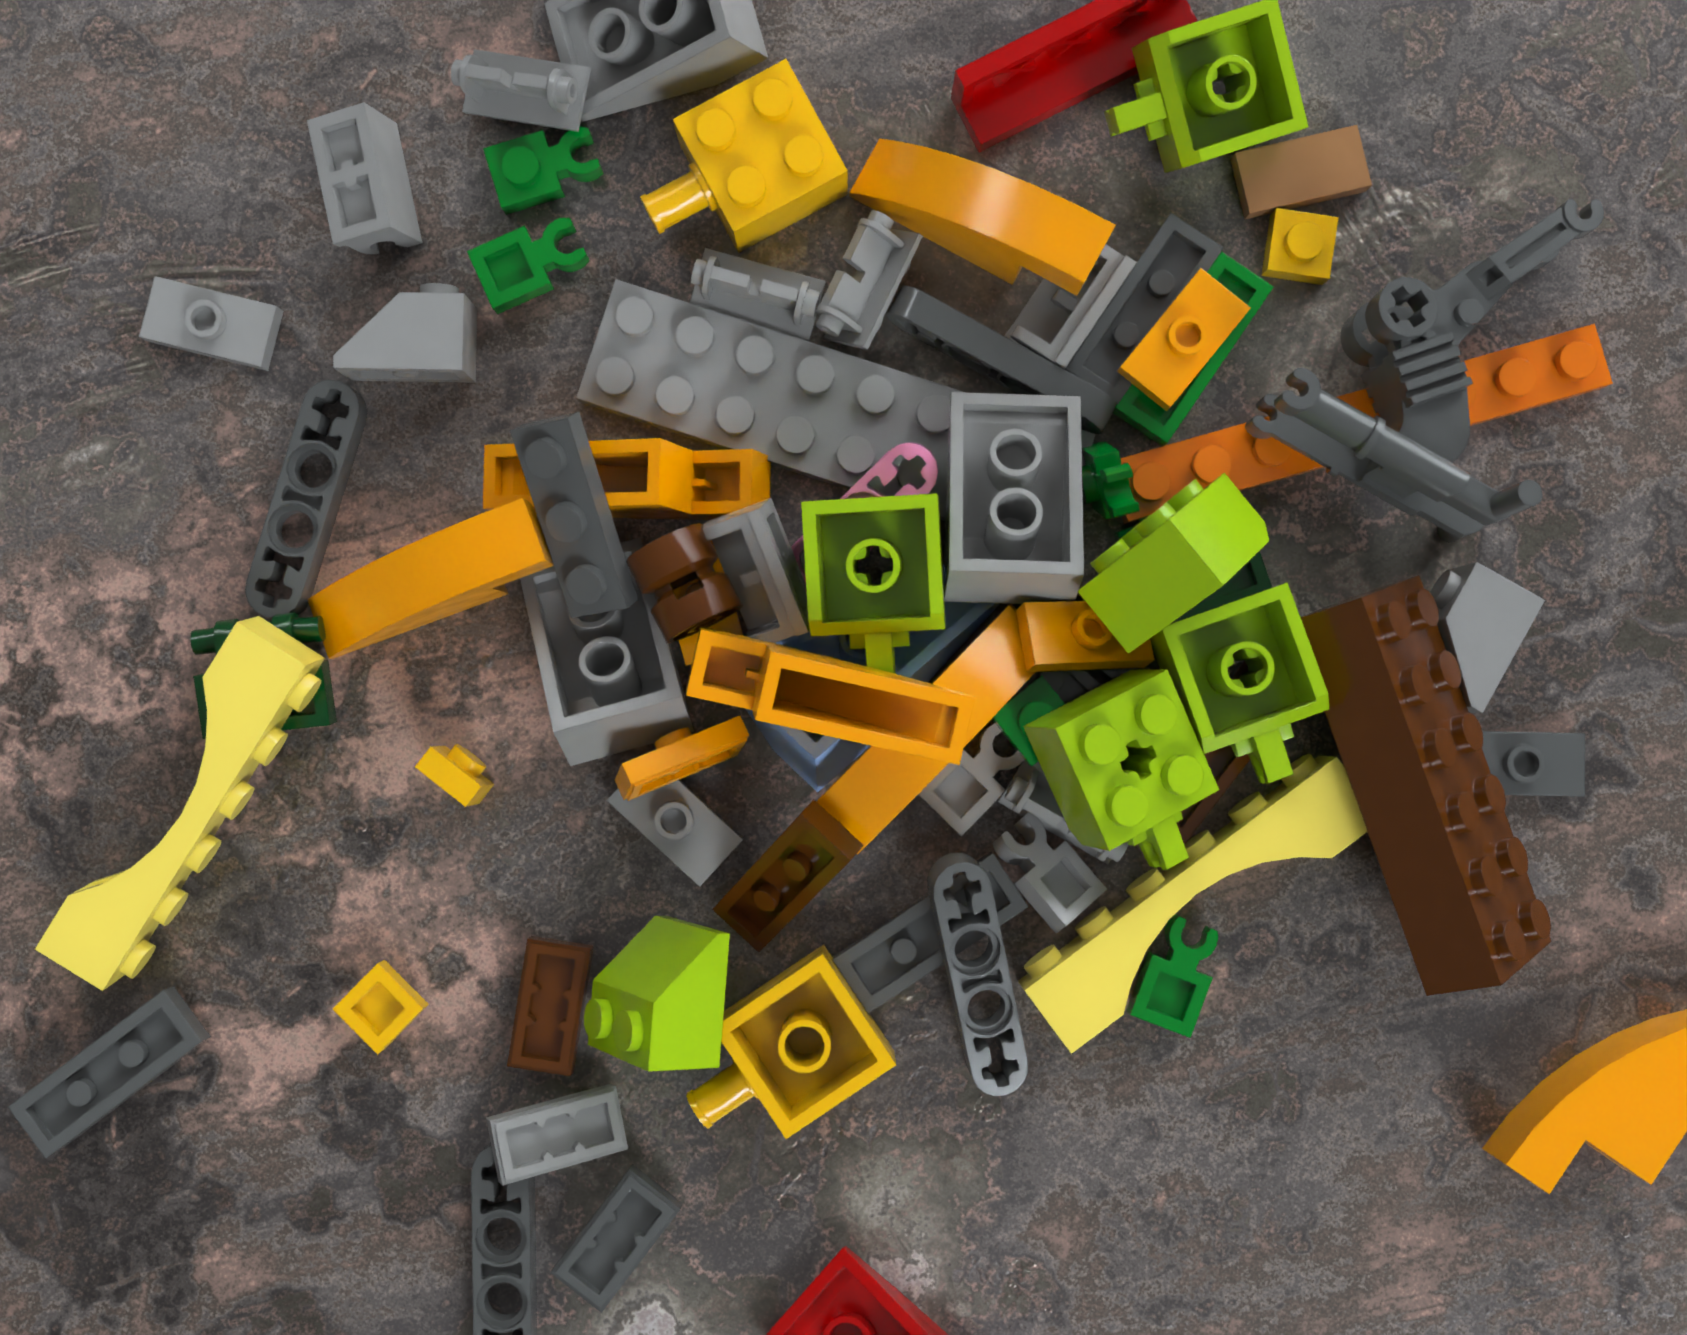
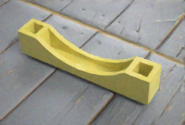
(248, 697)
(1091, 977)

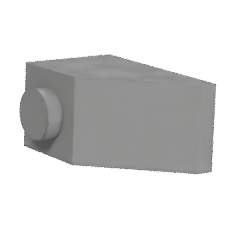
(415, 339)
(1482, 626)

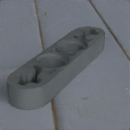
(995, 355)
(295, 497)
(973, 976)
(498, 1265)

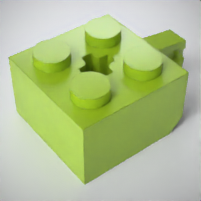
(1176, 93)
(1174, 560)
(846, 600)
(1257, 708)
(1125, 765)

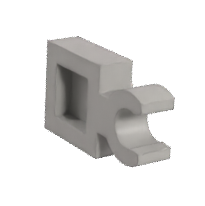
(968, 789)
(1055, 880)

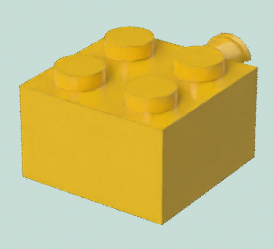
(753, 160)
(795, 1048)

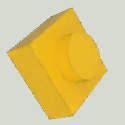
(1299, 246)
(456, 773)
(380, 1006)

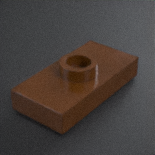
(550, 1006)

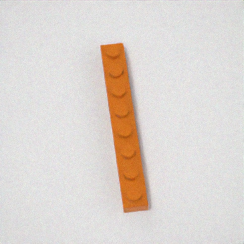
(1501, 386)

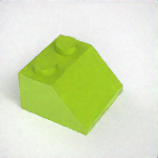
(662, 998)

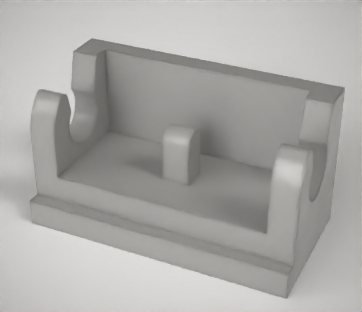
(364, 179)
(1058, 321)
(761, 571)

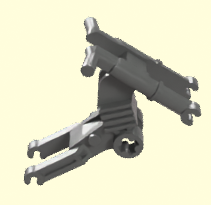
(1418, 389)

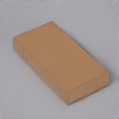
(1301, 172)

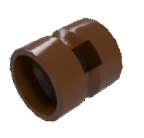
(673, 563)

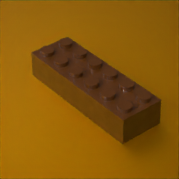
(1426, 789)

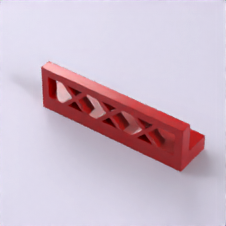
(1058, 65)

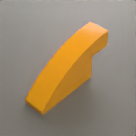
(983, 214)
(649, 479)
(432, 578)
(830, 696)
(888, 780)
(1615, 1096)

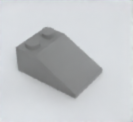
(653, 47)
(1013, 499)
(605, 673)

